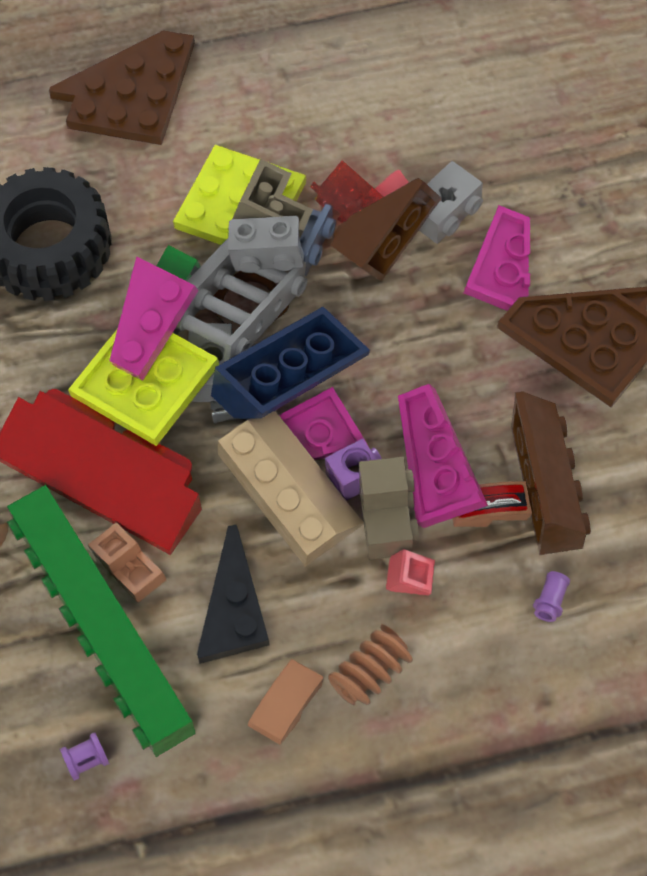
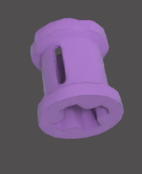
(84, 756)

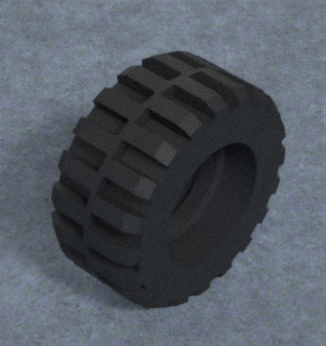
(63, 266)

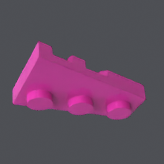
(503, 261)

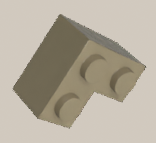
(265, 198)
(385, 499)

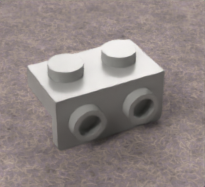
(265, 244)

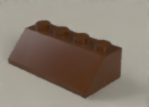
(548, 475)

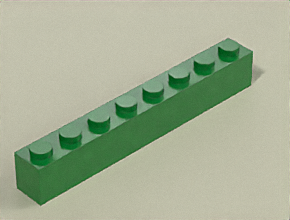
(101, 621)

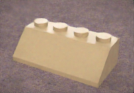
(288, 486)

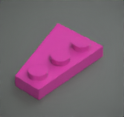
(149, 317)
(322, 424)

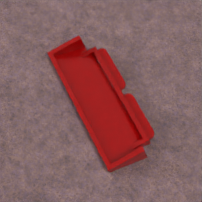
(100, 469)

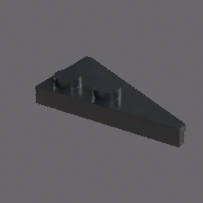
(233, 614)

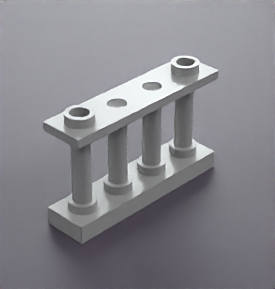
(216, 275)

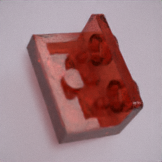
(345, 192)

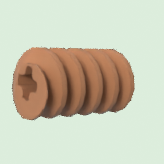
(370, 665)

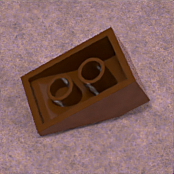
(385, 228)

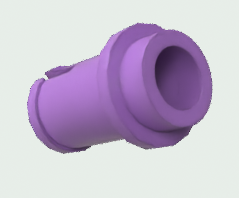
(549, 604)

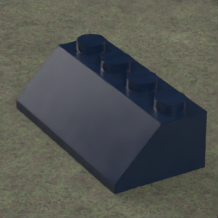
(285, 365)

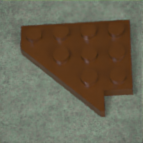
(130, 91)
(586, 336)

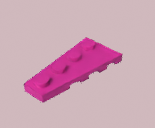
(440, 469)

